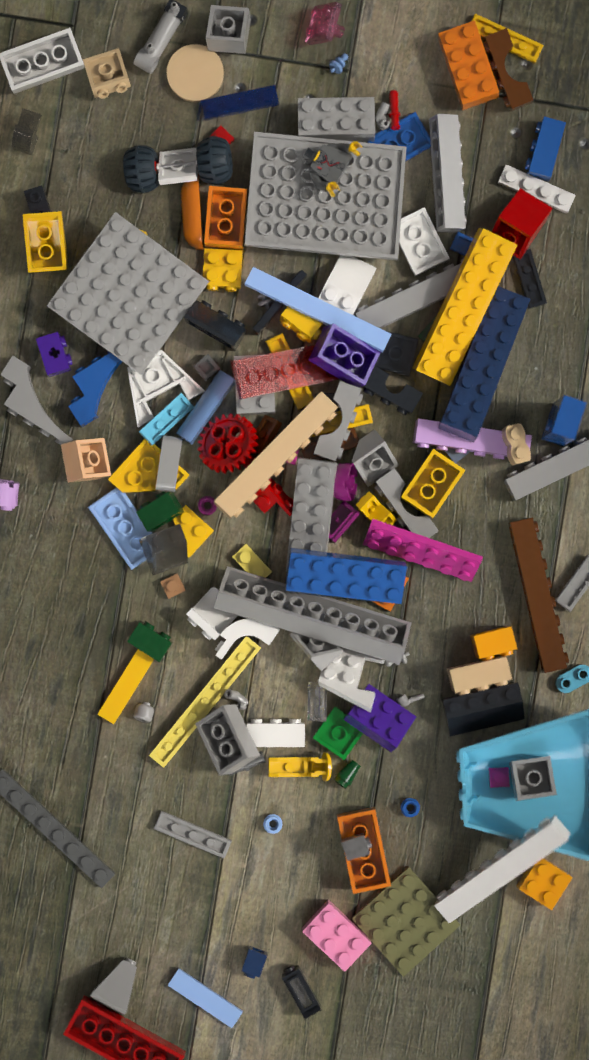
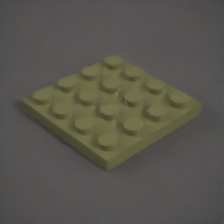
(404, 921)

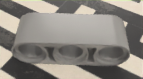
(168, 463)

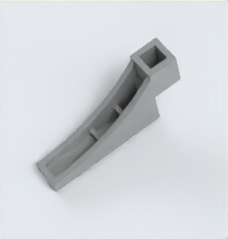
(25, 401)

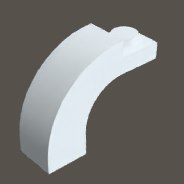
(243, 628)

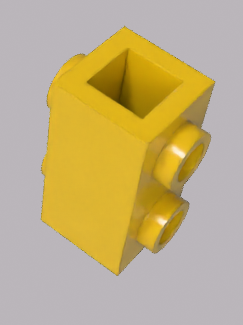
(304, 326)

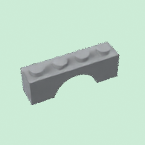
(330, 445)
(391, 487)

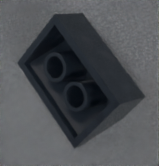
(215, 324)

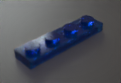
(240, 102)

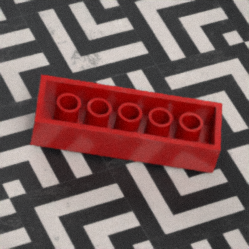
(117, 1036)

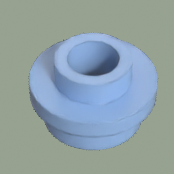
(268, 828)

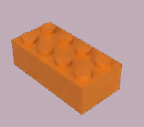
(468, 65)
(370, 870)

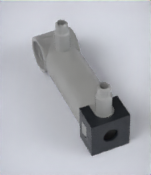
(149, 55)

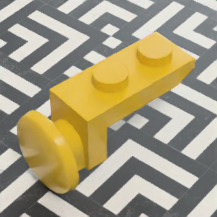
(300, 767)

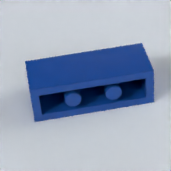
(545, 148)

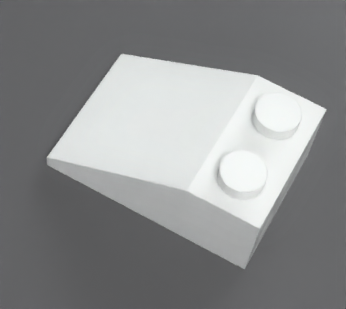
(347, 283)

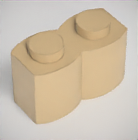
(517, 448)

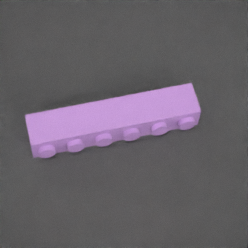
(487, 442)

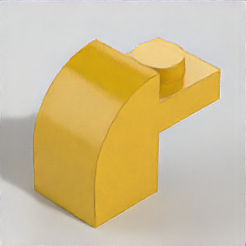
(373, 509)

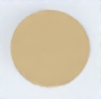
(195, 73)

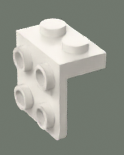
(209, 618)

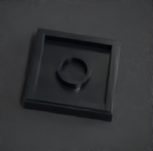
(398, 354)

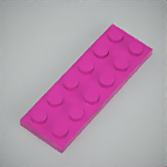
(422, 550)

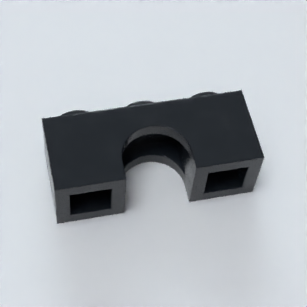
(404, 401)

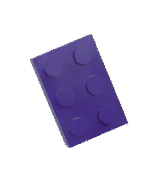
(344, 355)
(385, 723)

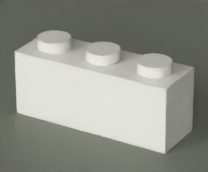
(277, 733)

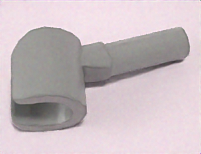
(404, 701)

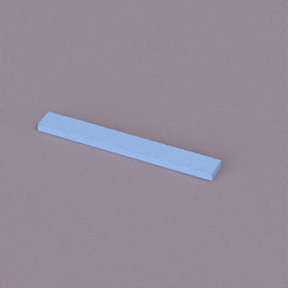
(316, 308)

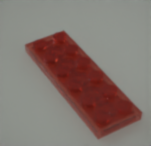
(277, 372)

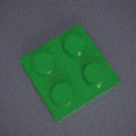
(337, 734)

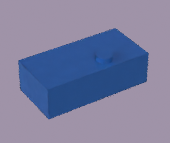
(564, 420)

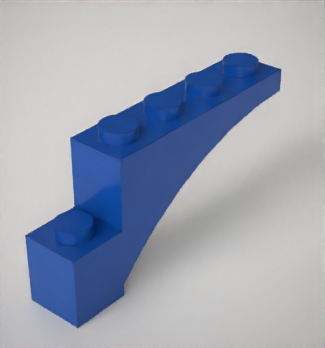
(92, 384)

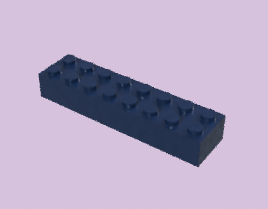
(484, 365)

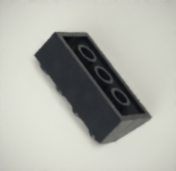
(483, 708)

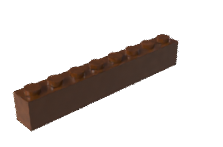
(537, 595)

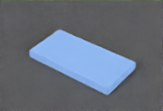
(122, 525)

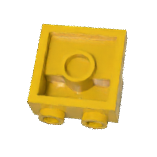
(223, 269)

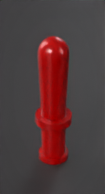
(394, 114)

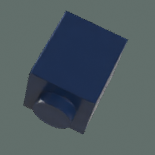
(254, 962)

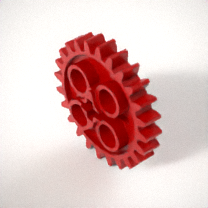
(227, 443)

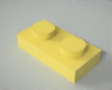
(251, 562)

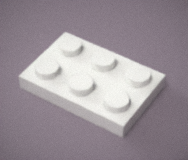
(421, 242)

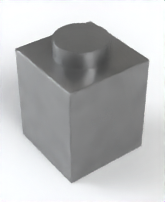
(356, 846)

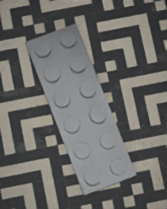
(312, 505)

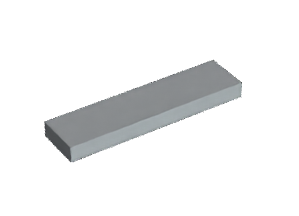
(192, 834)

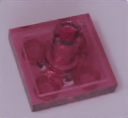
(324, 24)

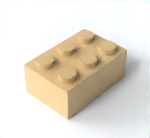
(479, 675)

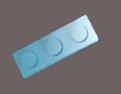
(166, 419)

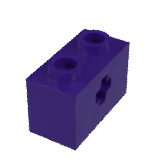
(54, 365)

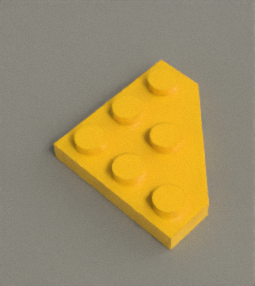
(140, 470)

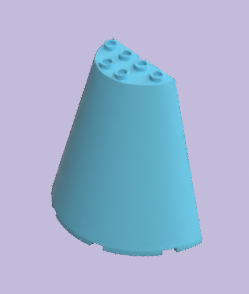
(496, 809)

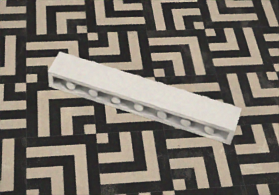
(501, 869)

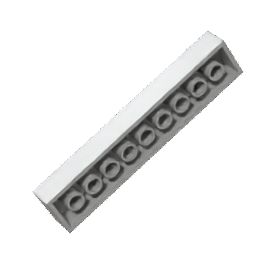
(313, 615)

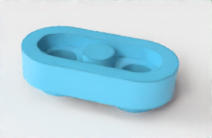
(573, 677)

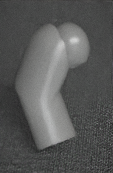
(381, 117)
(235, 695)

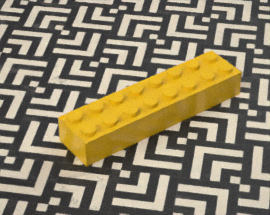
(464, 306)

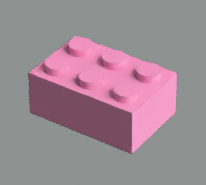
(336, 935)

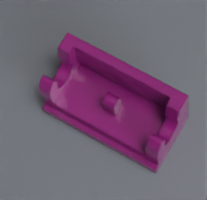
(341, 520)

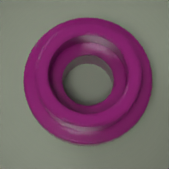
(202, 501)

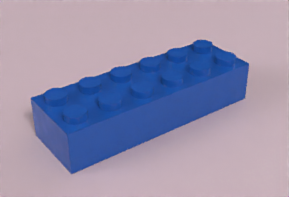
(345, 576)

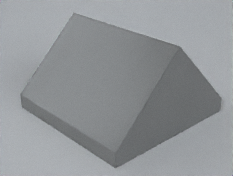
(318, 651)

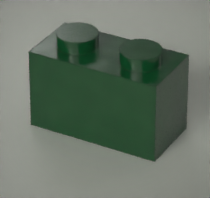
(160, 511)
(150, 641)

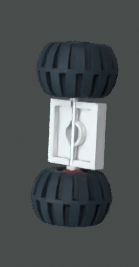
(210, 159)

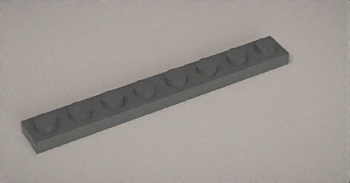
(54, 830)

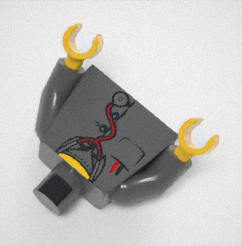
(330, 164)

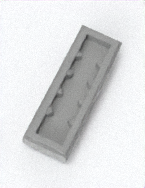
(575, 586)

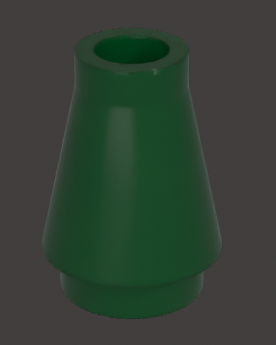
(347, 774)

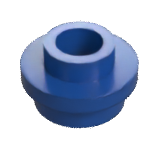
(412, 813)

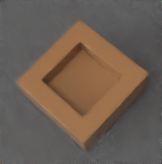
(173, 586)

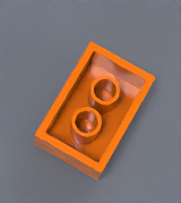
(225, 217)

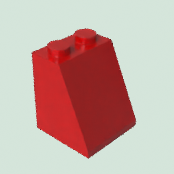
(522, 221)

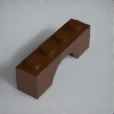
(516, 93)

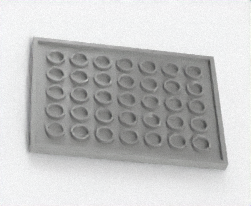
(296, 216)

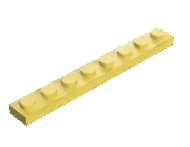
(205, 701)

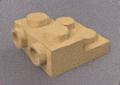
(107, 73)

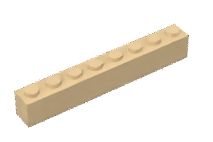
(275, 455)

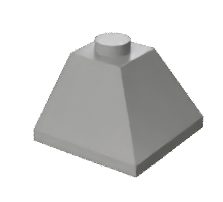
(373, 458)

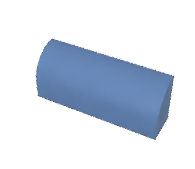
(206, 407)

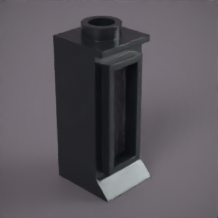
(301, 991)

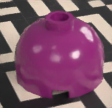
(344, 484)

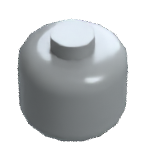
(143, 712)

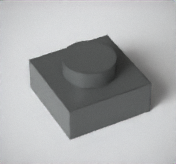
(206, 367)

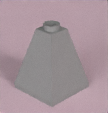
(117, 987)

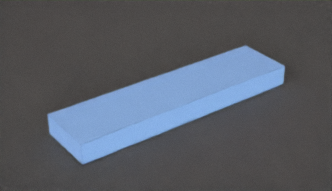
(205, 998)

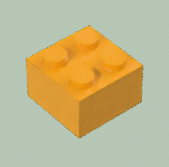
(493, 642)
(544, 882)

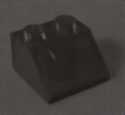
(165, 549)

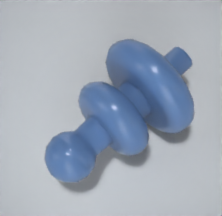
(337, 64)

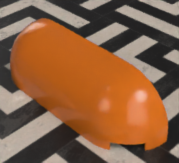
(192, 214)

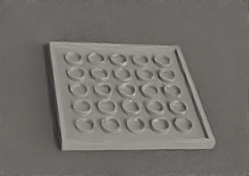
(128, 293)

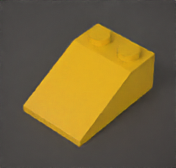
(45, 242)

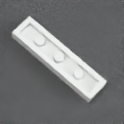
(547, 193)

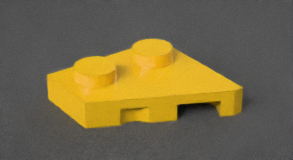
(194, 529)

